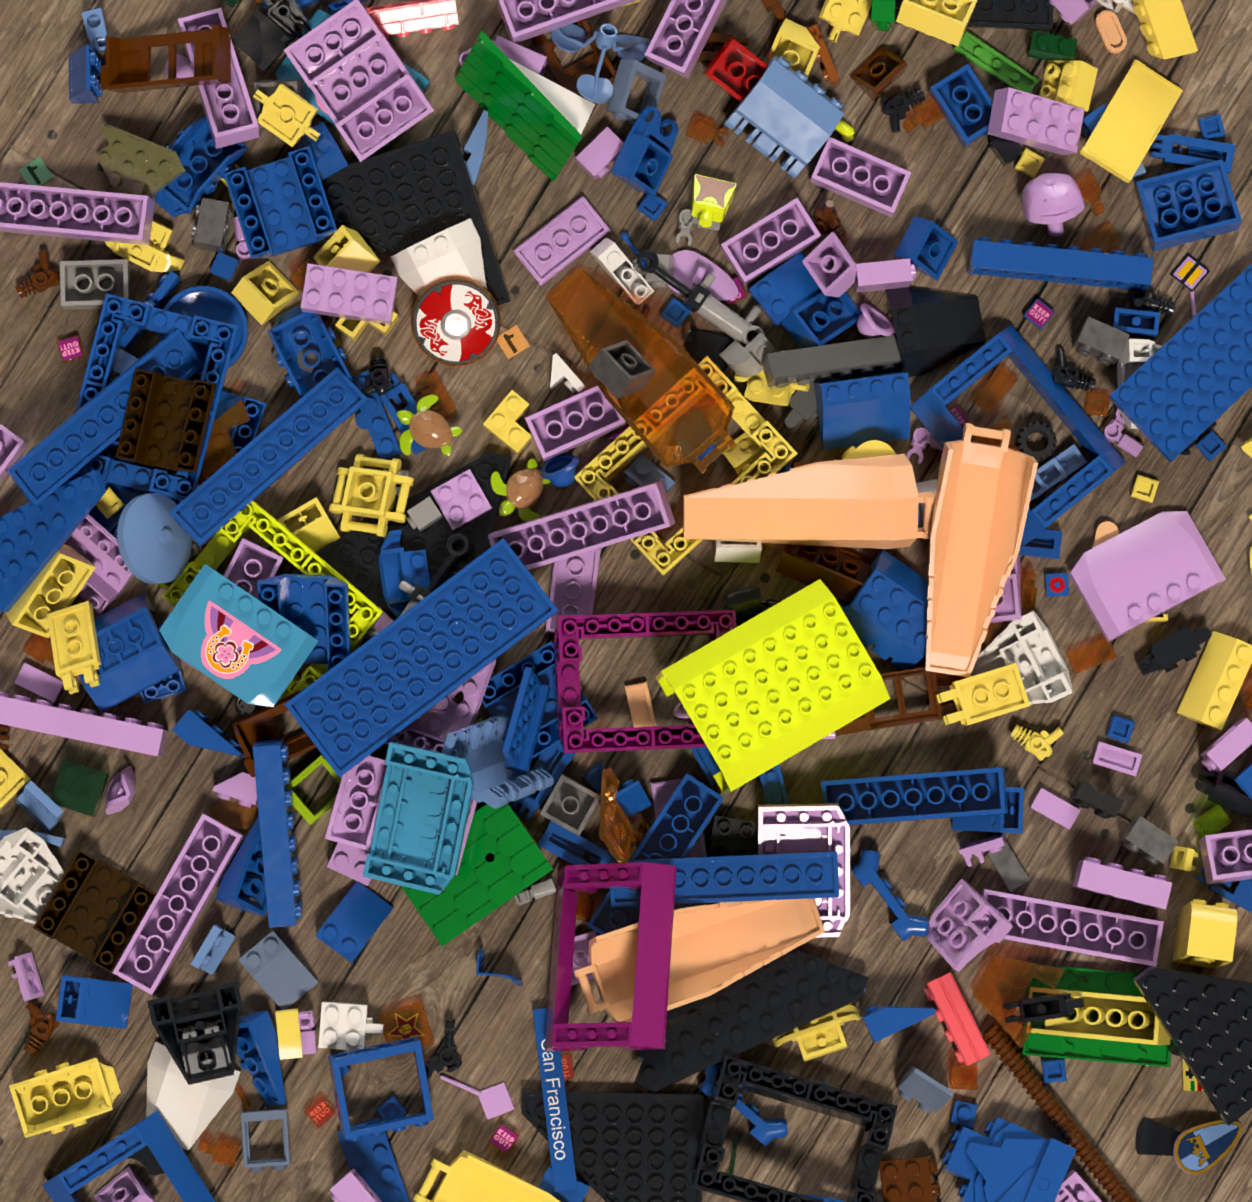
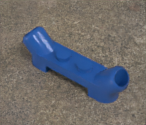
(867, 872)
(764, 1129)

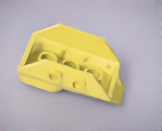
(64, 1096)

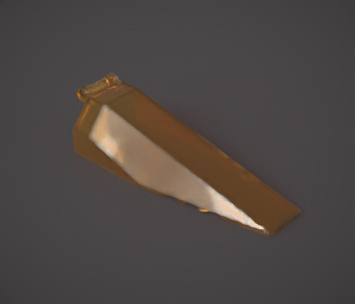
(680, 406)

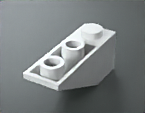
(621, 270)

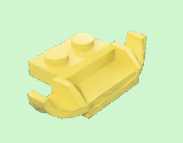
(151, 256)
(821, 1035)

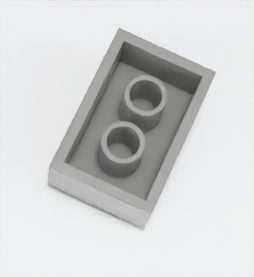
(87, 282)

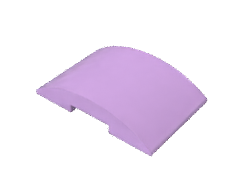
(359, 79)
(358, 805)

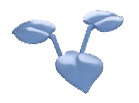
(627, 47)

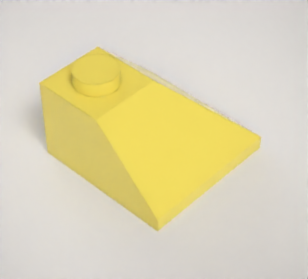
(795, 45)

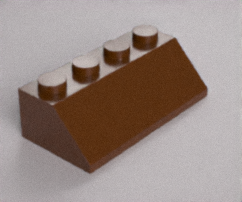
(837, 567)

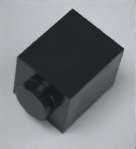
(1005, 150)

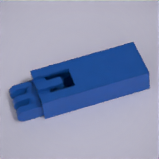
(1198, 153)
(400, 388)
(1044, 545)
(554, 763)
(571, 846)
(1241, 897)

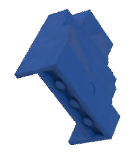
(1007, 1164)

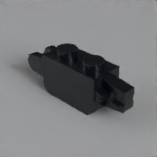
(1172, 649)
(1224, 790)
(1044, 1007)

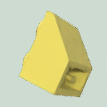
(1069, 82)
(347, 251)
(311, 525)

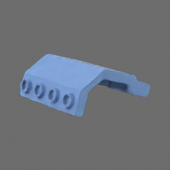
(788, 114)
(483, 748)

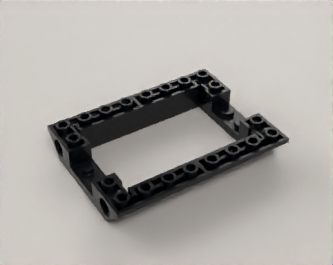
(739, 1074)

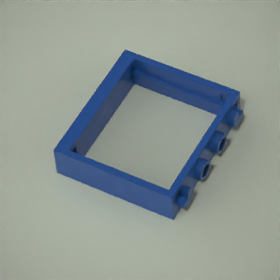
(373, 1053)

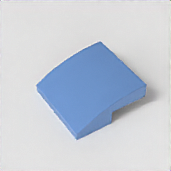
(39, 807)

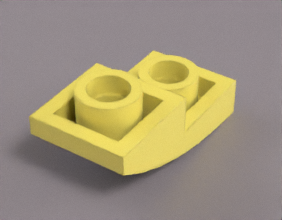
(288, 1034)

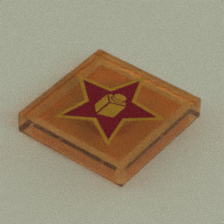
(407, 1023)

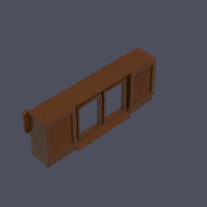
(130, 60)
(568, 77)
(936, 684)
(262, 727)

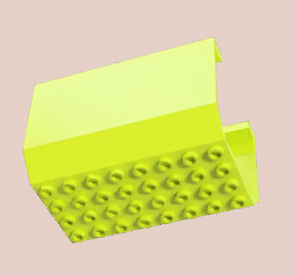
(776, 684)

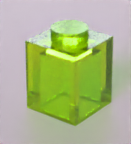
(1211, 821)

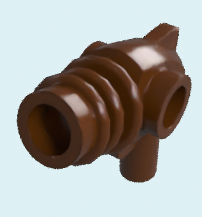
(828, 221)
(41, 279)
(42, 1028)

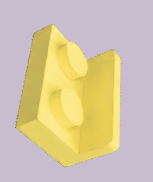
(743, 453)

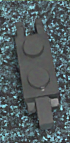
(803, 406)

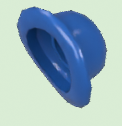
(560, 470)

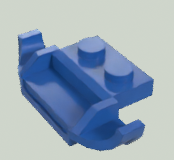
(400, 566)

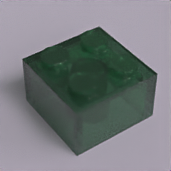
(80, 788)

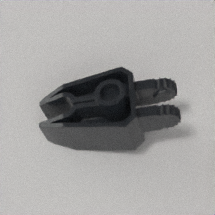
(287, 14)

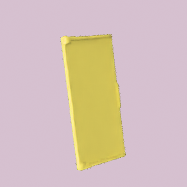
(1131, 121)

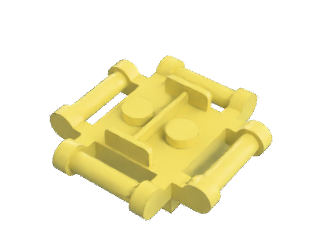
(370, 494)

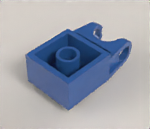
(646, 152)

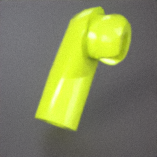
(845, 130)

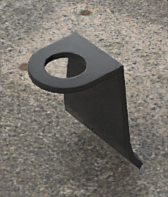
(707, 344)
(746, 603)
(1155, 1138)

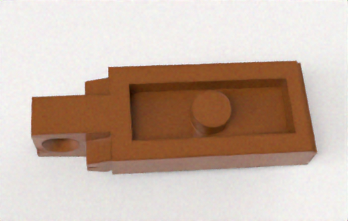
(829, 72)

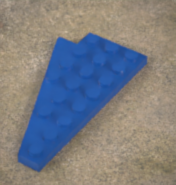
(36, 533)

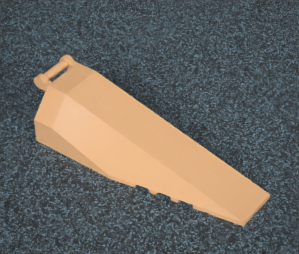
(817, 504)
(973, 543)
(708, 951)

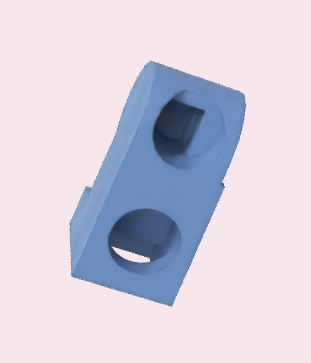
(96, 28)

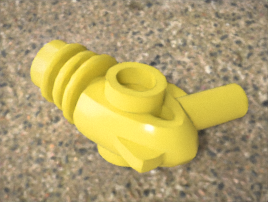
(1036, 743)

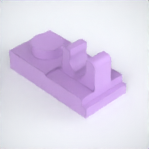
(991, 844)
(27, 976)

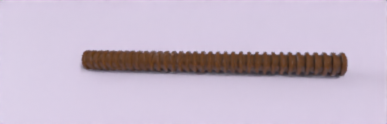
(1057, 1115)

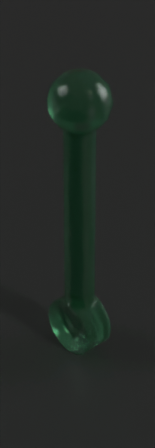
(735, 1139)

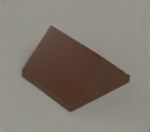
(878, 72)

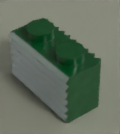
(1051, 47)

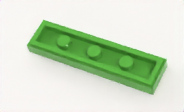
(995, 64)

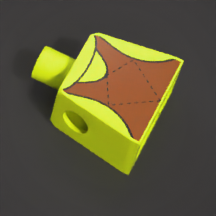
(711, 199)

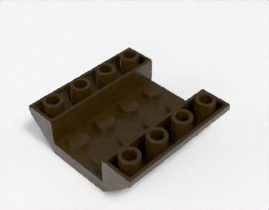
(166, 421)
(95, 910)

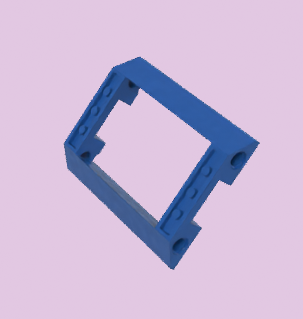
(115, 315)
(945, 428)
(162, 1143)

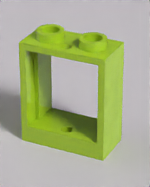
(300, 806)

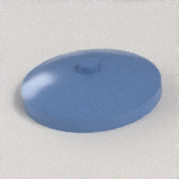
(151, 540)

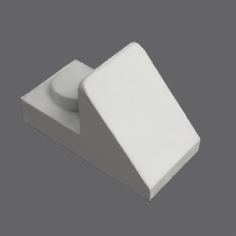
(561, 371)

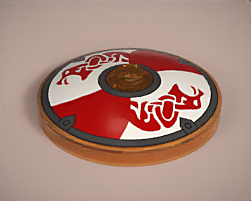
(455, 321)

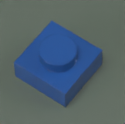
(963, 1113)

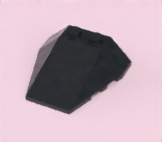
(933, 327)
(200, 1031)

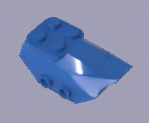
(202, 165)
(294, 333)

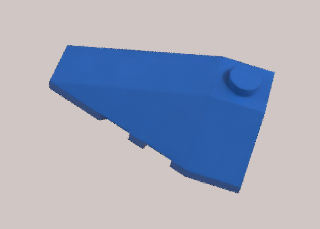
(244, 880)
(260, 1056)

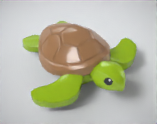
(426, 428)
(521, 491)

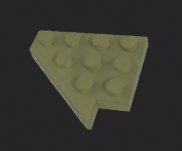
(137, 164)

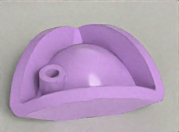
(120, 791)

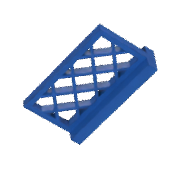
(525, 722)

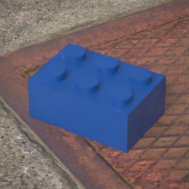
(963, 104)

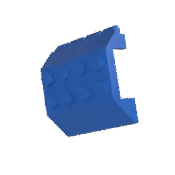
(891, 612)

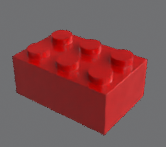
(735, 69)

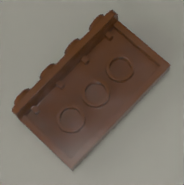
(910, 1179)

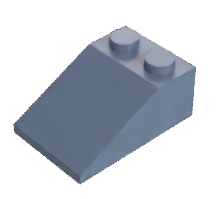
(278, 970)
(924, 1089)

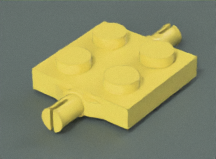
(845, 16)
(287, 115)
(758, 390)

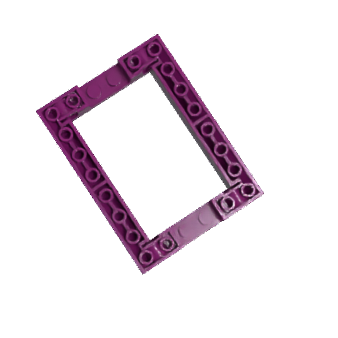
(614, 626)
(653, 957)

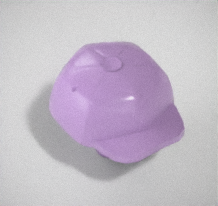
(1051, 201)

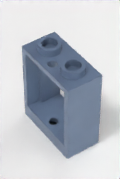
(622, 85)
(260, 1115)

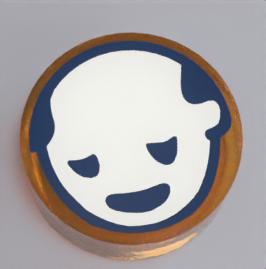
(243, 708)

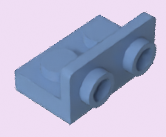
(644, 472)
(213, 949)

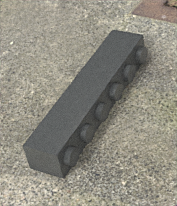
(831, 361)

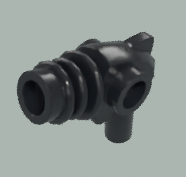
(899, 104)
(1149, 302)
(1069, 376)
(379, 377)

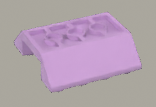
(103, 551)

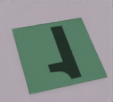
(36, 172)

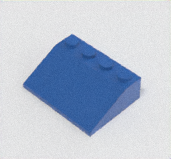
(1188, 205)
(863, 409)

